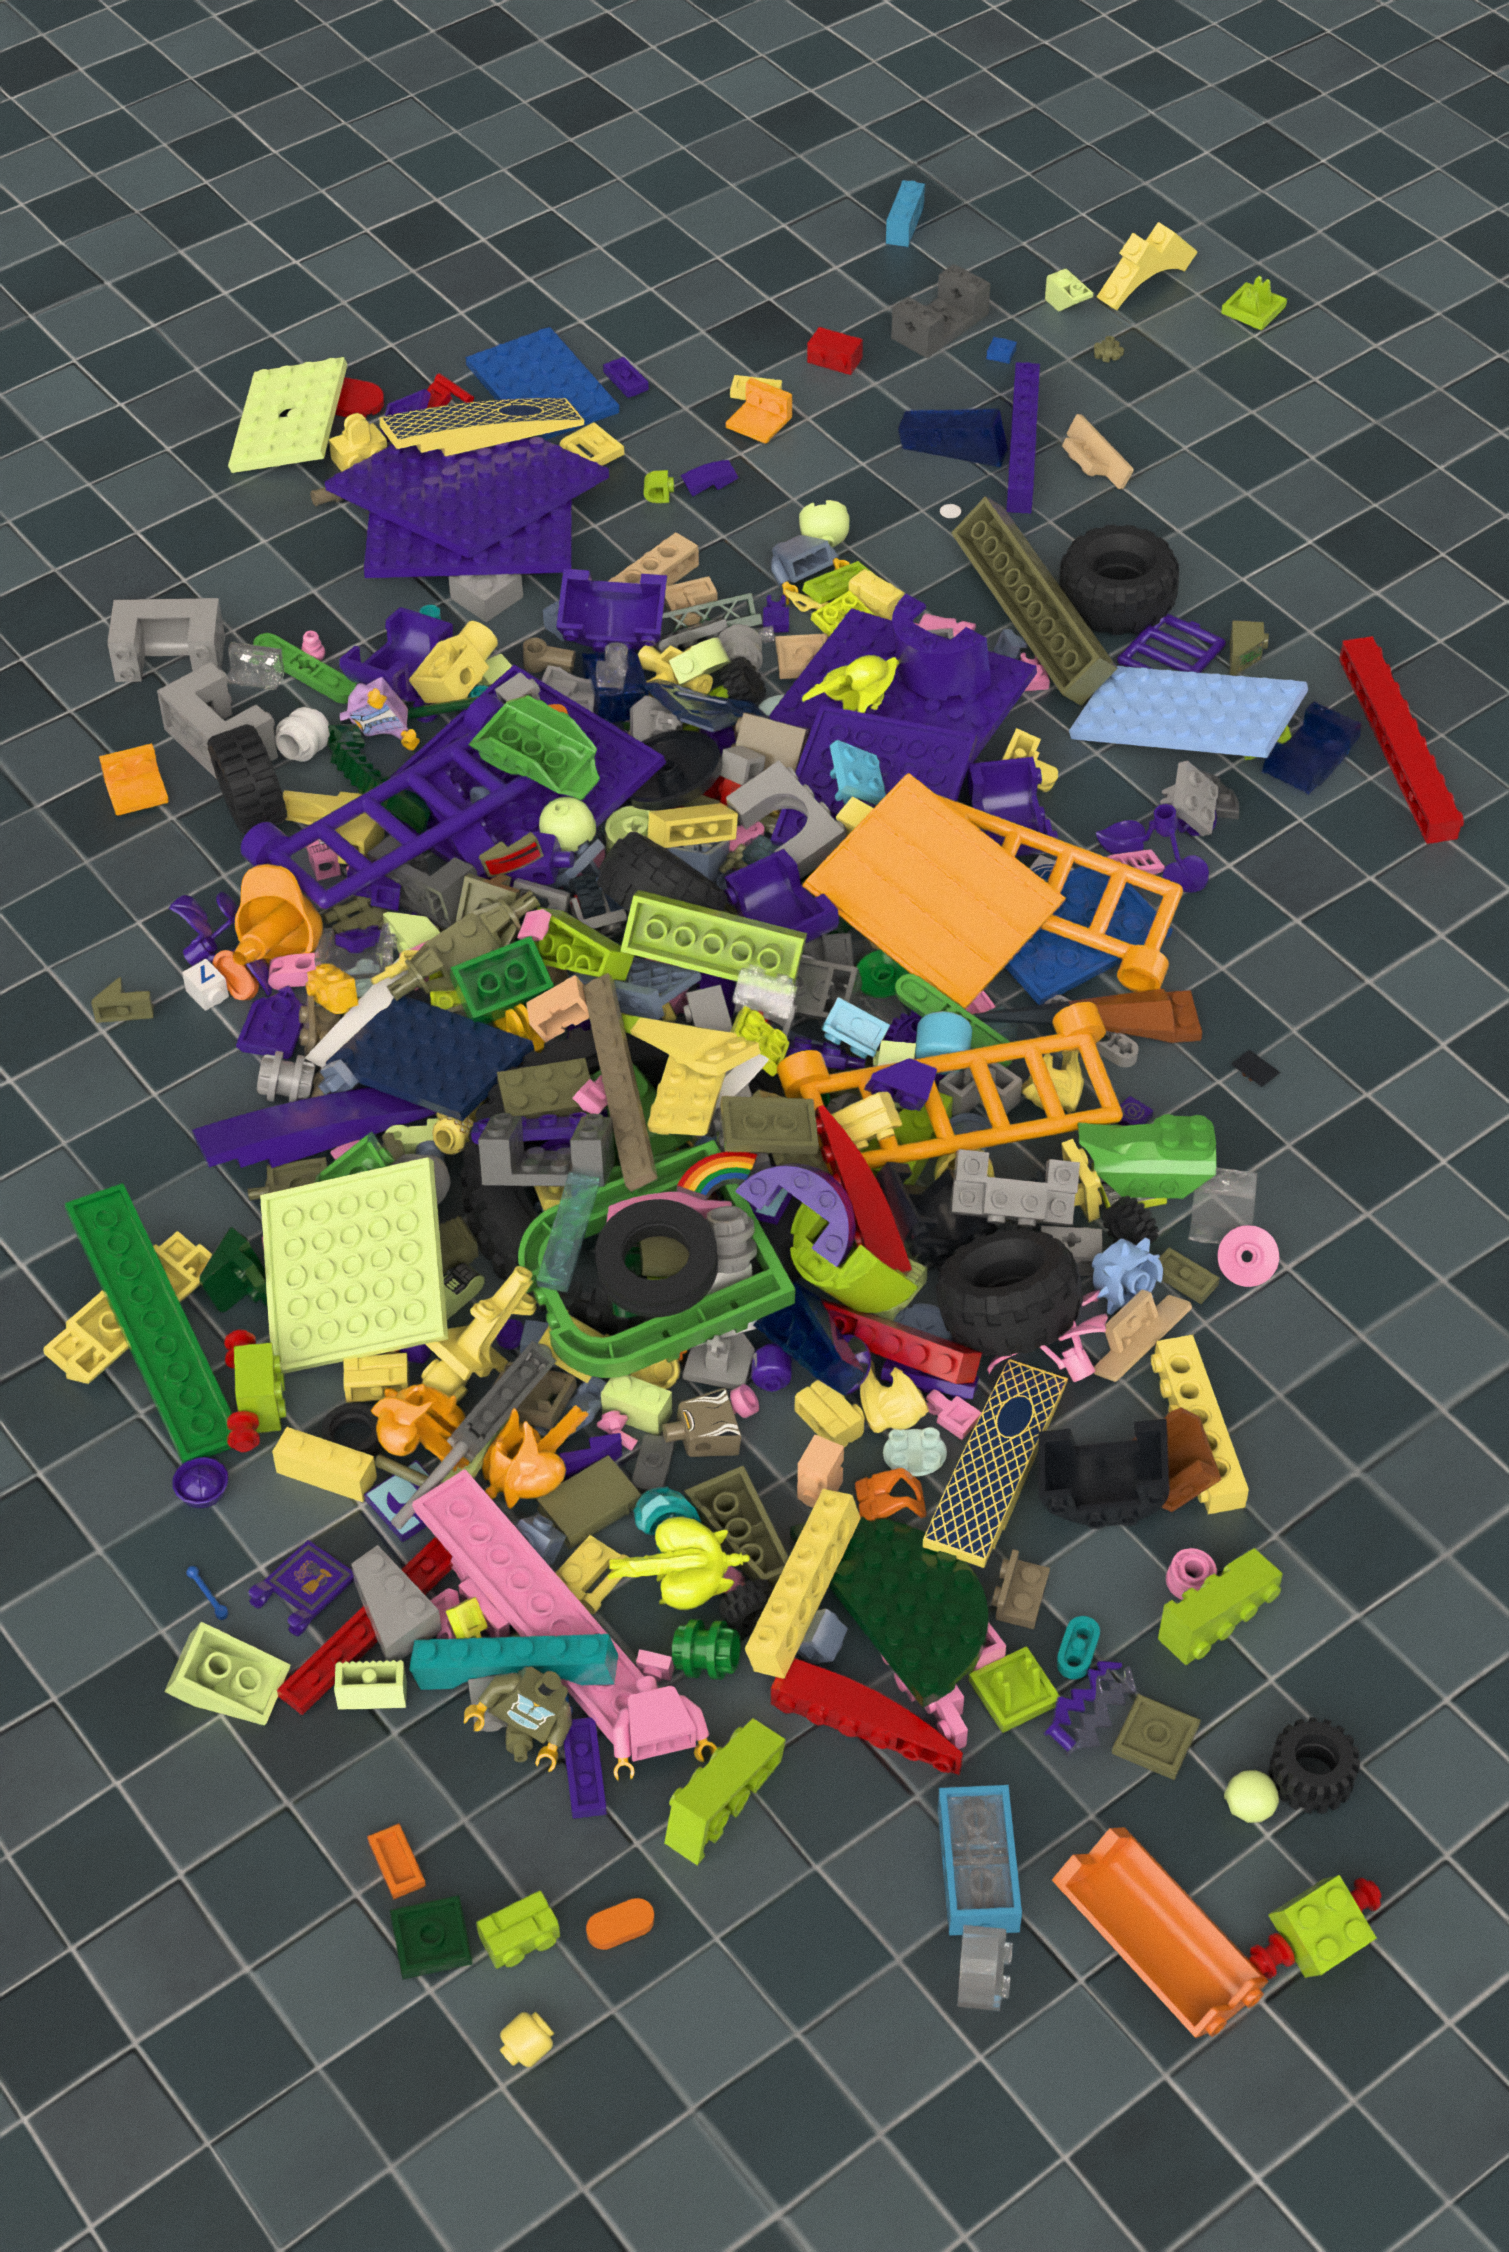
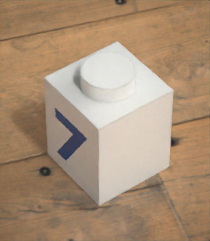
(205, 984)

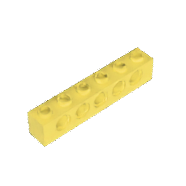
(1183, 1356)
(802, 1583)

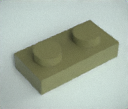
(1187, 1276)

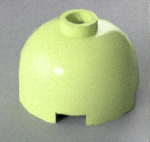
(825, 522)
(568, 821)

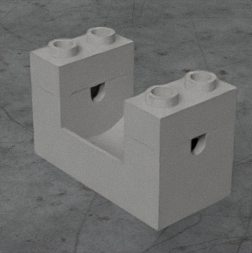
(164, 629)
(196, 710)

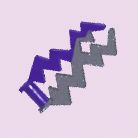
(1088, 1737)

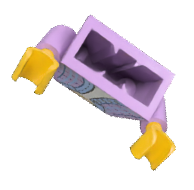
(379, 711)

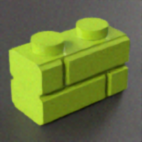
(518, 1930)

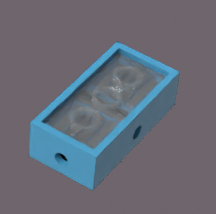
(979, 1858)

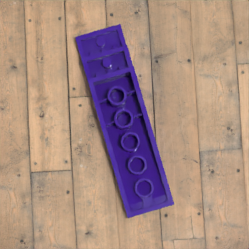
(303, 1127)

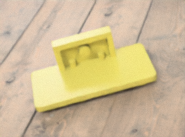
(684, 1100)

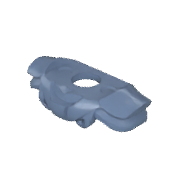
(587, 1399)

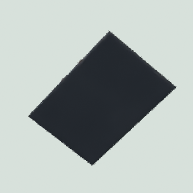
(1255, 1068)

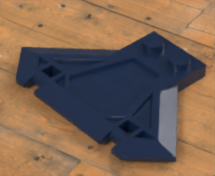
(698, 708)

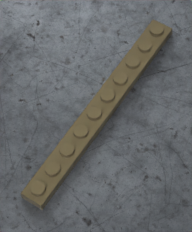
(620, 1083)

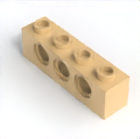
(672, 557)

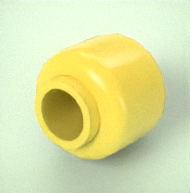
(443, 1378)
(526, 2039)

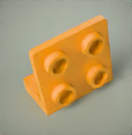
(763, 412)
(133, 779)

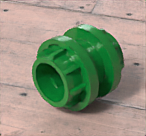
(709, 1649)

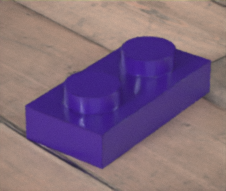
(625, 377)

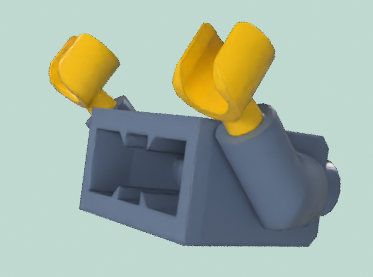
(800, 559)

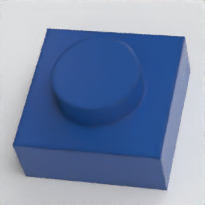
(1001, 350)

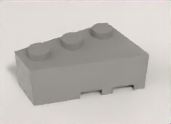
(393, 1605)

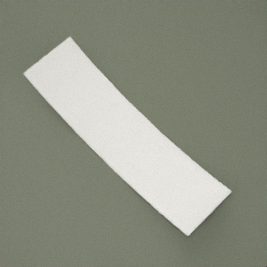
(741, 1076)

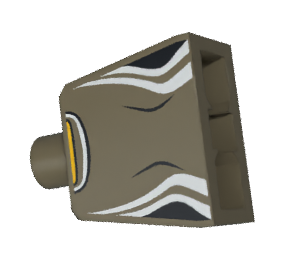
(706, 1426)

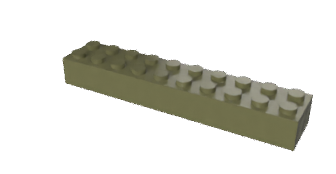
(1034, 601)

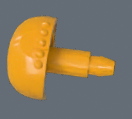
(274, 917)

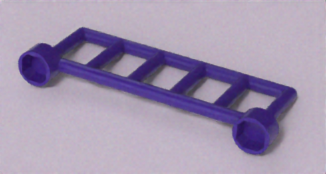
(271, 846)

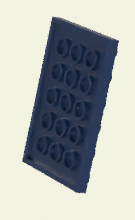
(431, 1056)

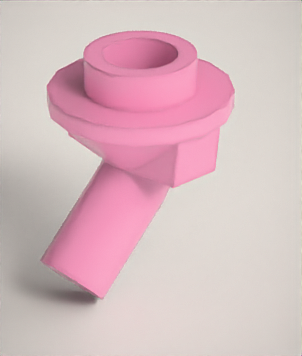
(613, 1423)

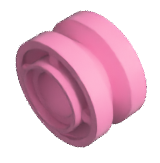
(1193, 1562)

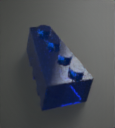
(956, 434)
(813, 1340)

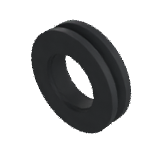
(658, 1296)

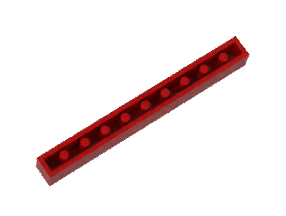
(1401, 740)

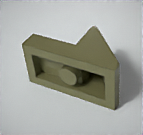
(116, 1005)

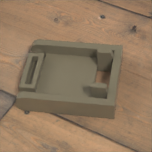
(536, 1406)

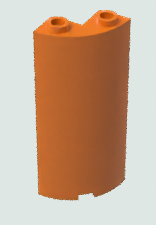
(1161, 1932)

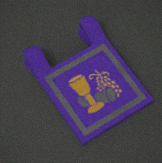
(307, 1582)

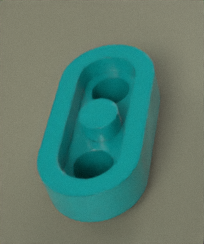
(1076, 1649)

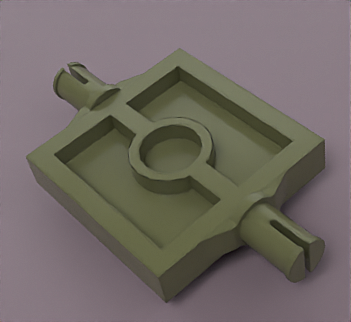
(289, 1176)

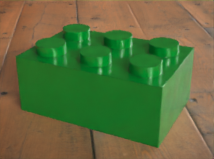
(500, 980)

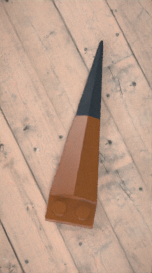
(1143, 1014)

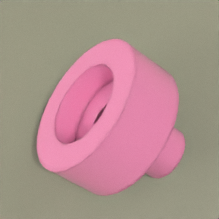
(744, 1401)

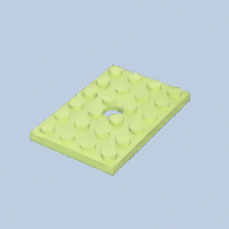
(303, 435)

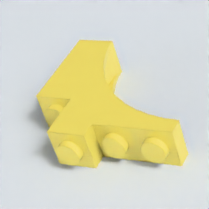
(1144, 259)
(308, 808)

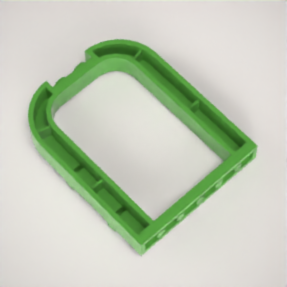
(662, 1336)

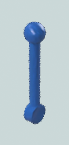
(221, 1611)

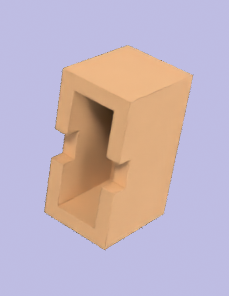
(558, 1009)
(819, 1469)

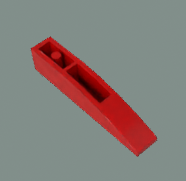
(872, 1213)
(908, 1345)
(862, 1713)

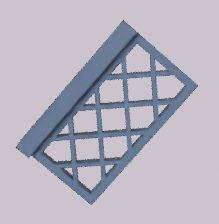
(645, 982)

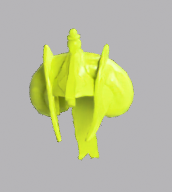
(858, 683)
(689, 1561)

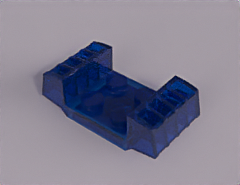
(615, 703)
(1313, 749)

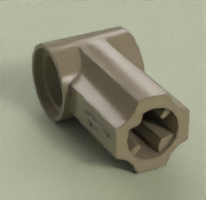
(539, 655)

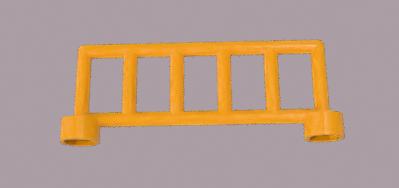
(1141, 965)
(1076, 1028)

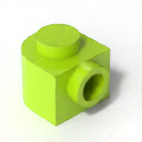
(658, 486)

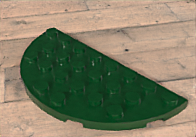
(912, 1604)

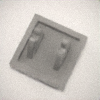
(1193, 798)

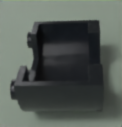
(924, 1215)
(1105, 1480)

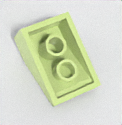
(227, 1676)

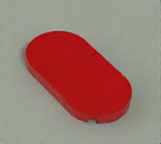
(360, 398)

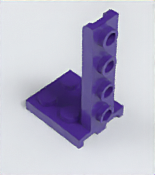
(542, 1128)

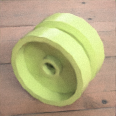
(625, 821)

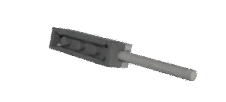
(486, 1418)

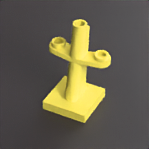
(470, 1345)

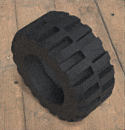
(247, 778)

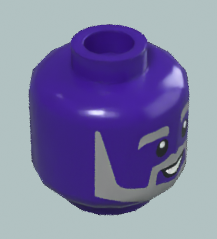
(771, 1368)

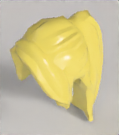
(1066, 1081)
(891, 1406)

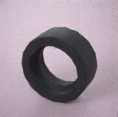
(348, 1414)

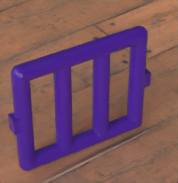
(1192, 628)

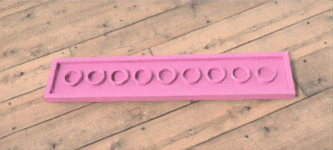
(520, 1584)

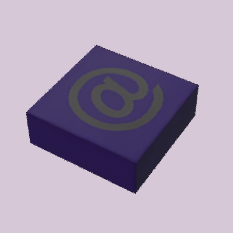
(1135, 1112)

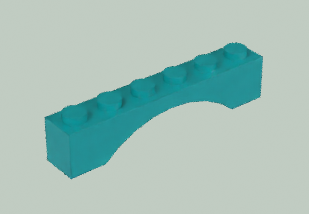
(572, 1657)

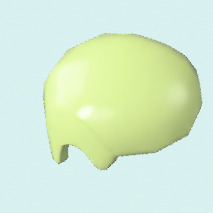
(1252, 1796)

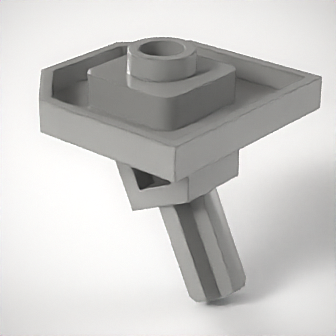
(651, 718)
(720, 1361)

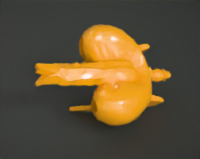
(416, 1417)
(524, 1463)

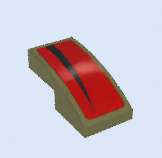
(506, 859)

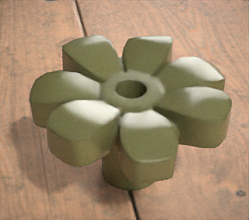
(1108, 349)
(734, 860)

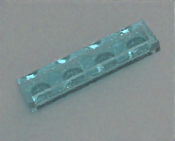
(568, 1232)

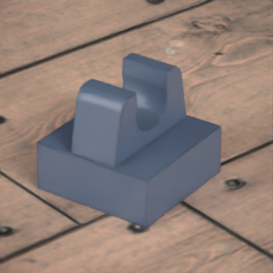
(1010, 644)
(336, 1078)

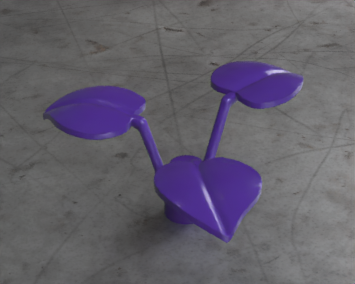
(1129, 836)
(204, 945)

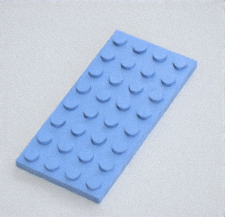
(1190, 711)

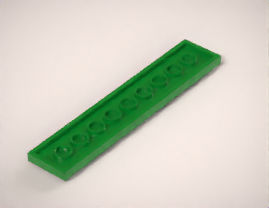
(152, 1322)

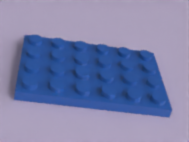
(542, 368)
(1056, 964)

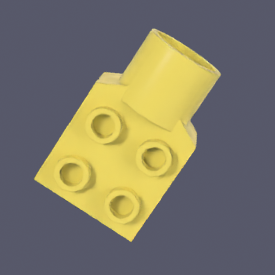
(455, 665)

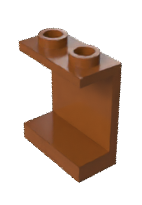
(1190, 1459)

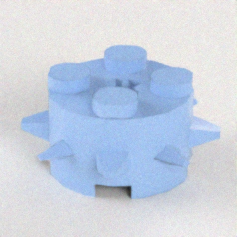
(1125, 1271)

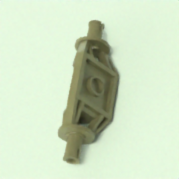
(462, 942)

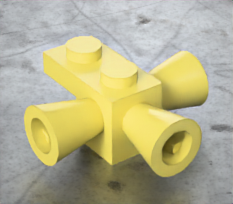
(658, 662)

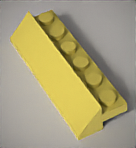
(93, 1335)

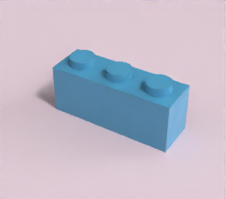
(905, 213)

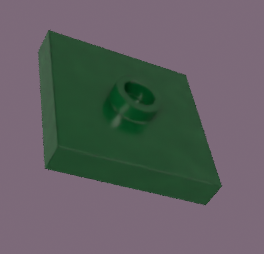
(431, 1937)

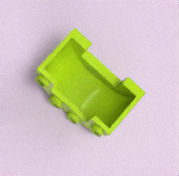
(858, 1282)

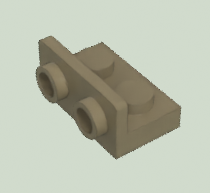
(316, 1023)
(1021, 1591)

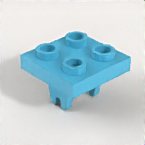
(856, 773)

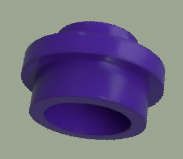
(510, 1334)

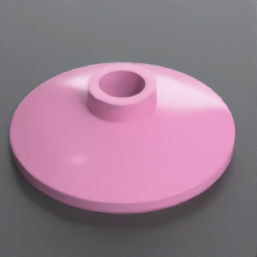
(1263, 1250)

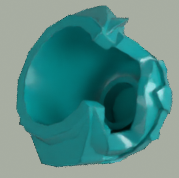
(660, 1505)

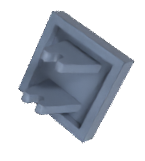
(582, 863)

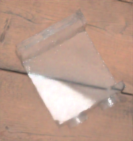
(358, 965)
(1222, 1205)

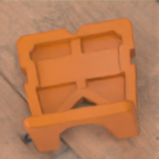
(875, 1498)

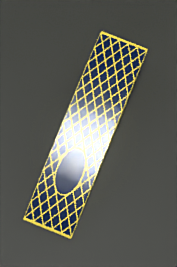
(478, 424)
(995, 1464)

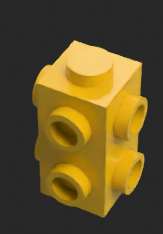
(332, 988)

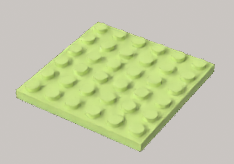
(354, 1266)

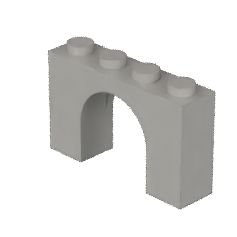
(780, 789)

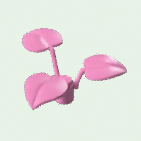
(1075, 1357)

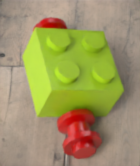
(257, 1390)
(1319, 1927)

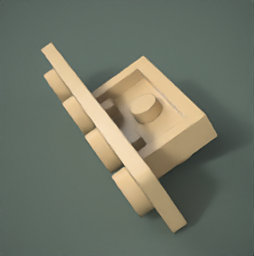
(1095, 453)
(1136, 1330)

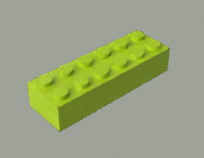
(708, 938)

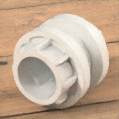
(302, 734)

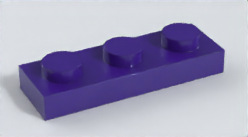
(928, 1382)
(584, 1769)

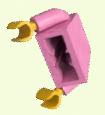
(658, 1724)

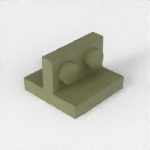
(481, 892)

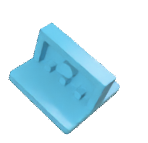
(855, 1028)

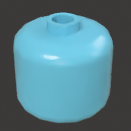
(942, 1034)

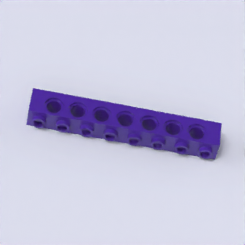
(1023, 438)

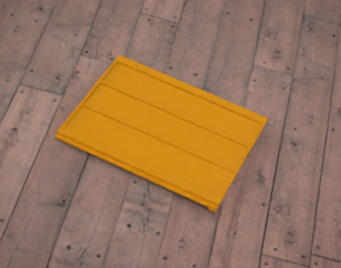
(934, 891)

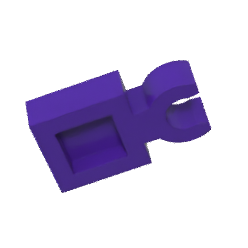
(776, 614)
(357, 940)

